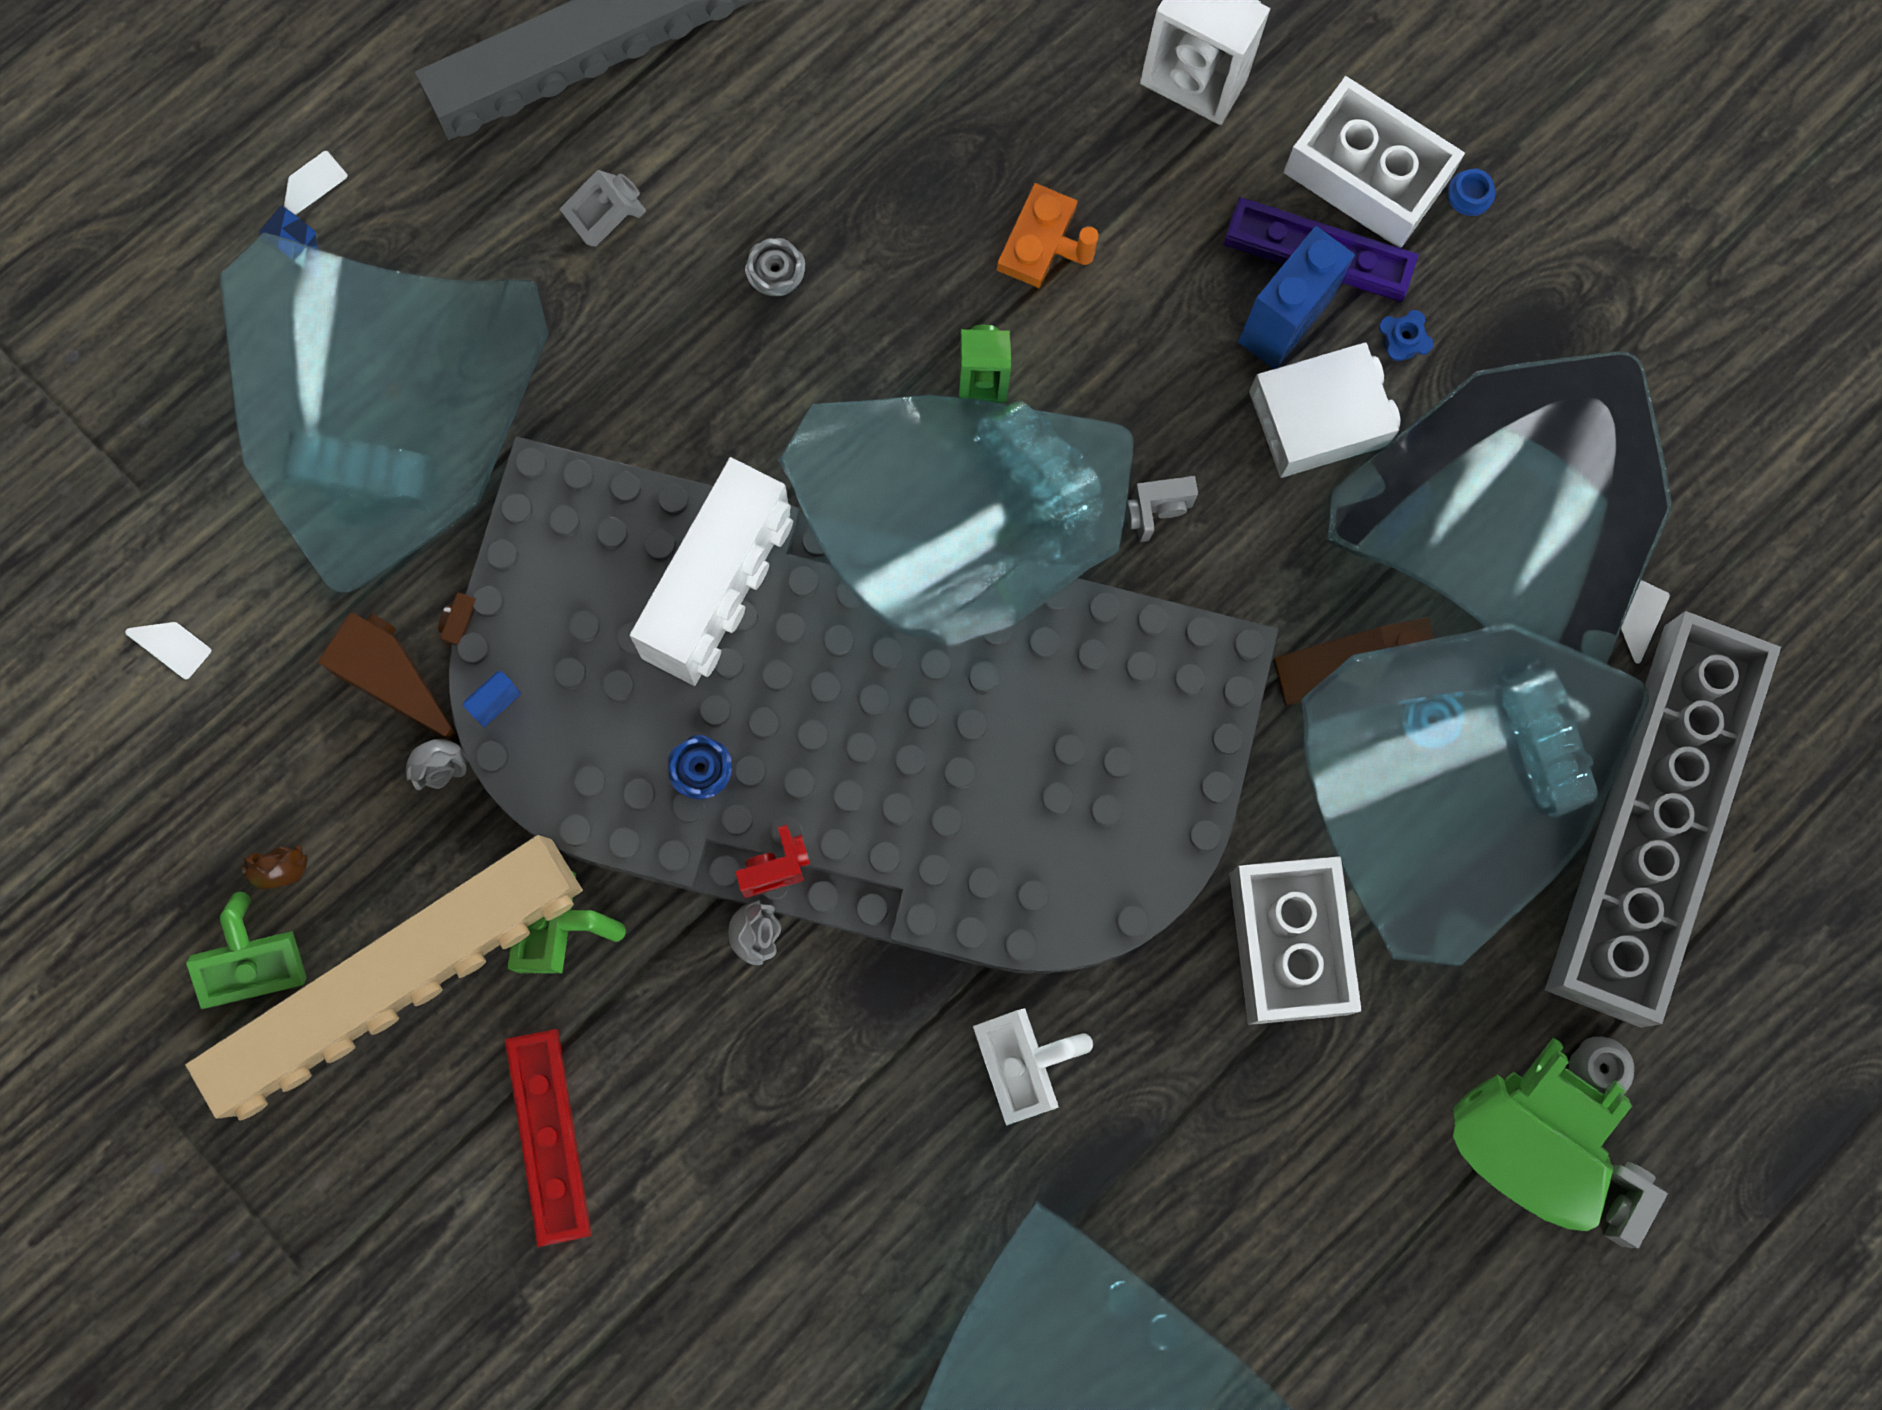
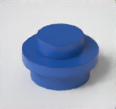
(1471, 192)

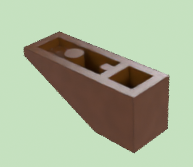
(380, 666)
(1306, 668)

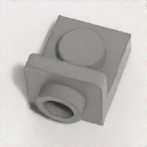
(602, 205)
(1165, 497)
(1635, 1212)

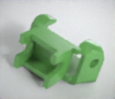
(1543, 1138)

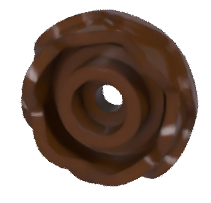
(275, 868)

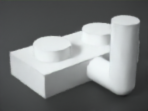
(1019, 1065)

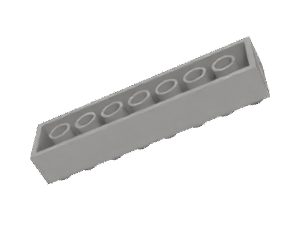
(1663, 821)

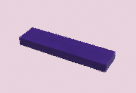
(1278, 234)

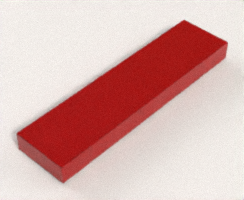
(548, 1137)

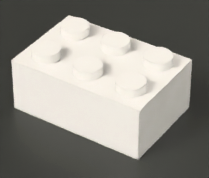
(1203, 52)
(1373, 162)
(1294, 940)

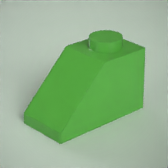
(984, 363)

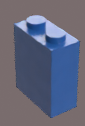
(1295, 297)

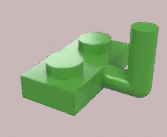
(546, 944)
(244, 966)

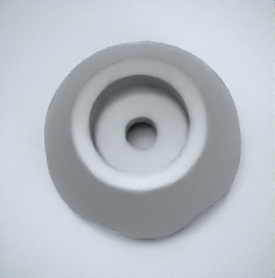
(775, 253)
(435, 763)
(754, 932)
(1601, 1050)

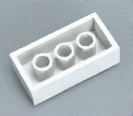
(713, 573)

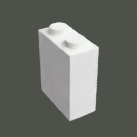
(1324, 409)

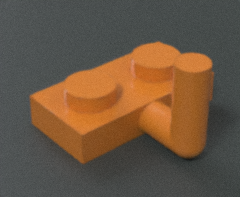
(1041, 235)

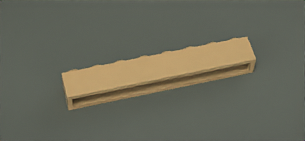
(385, 978)

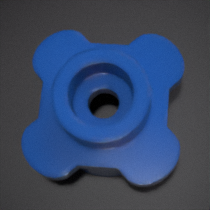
(1400, 348)

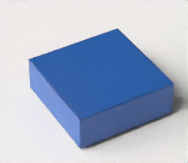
(491, 698)

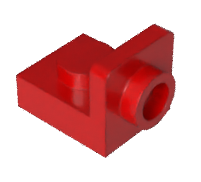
(767, 873)

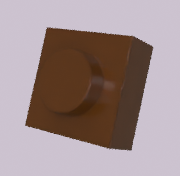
(456, 619)

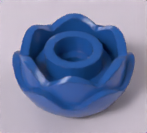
(695, 751)

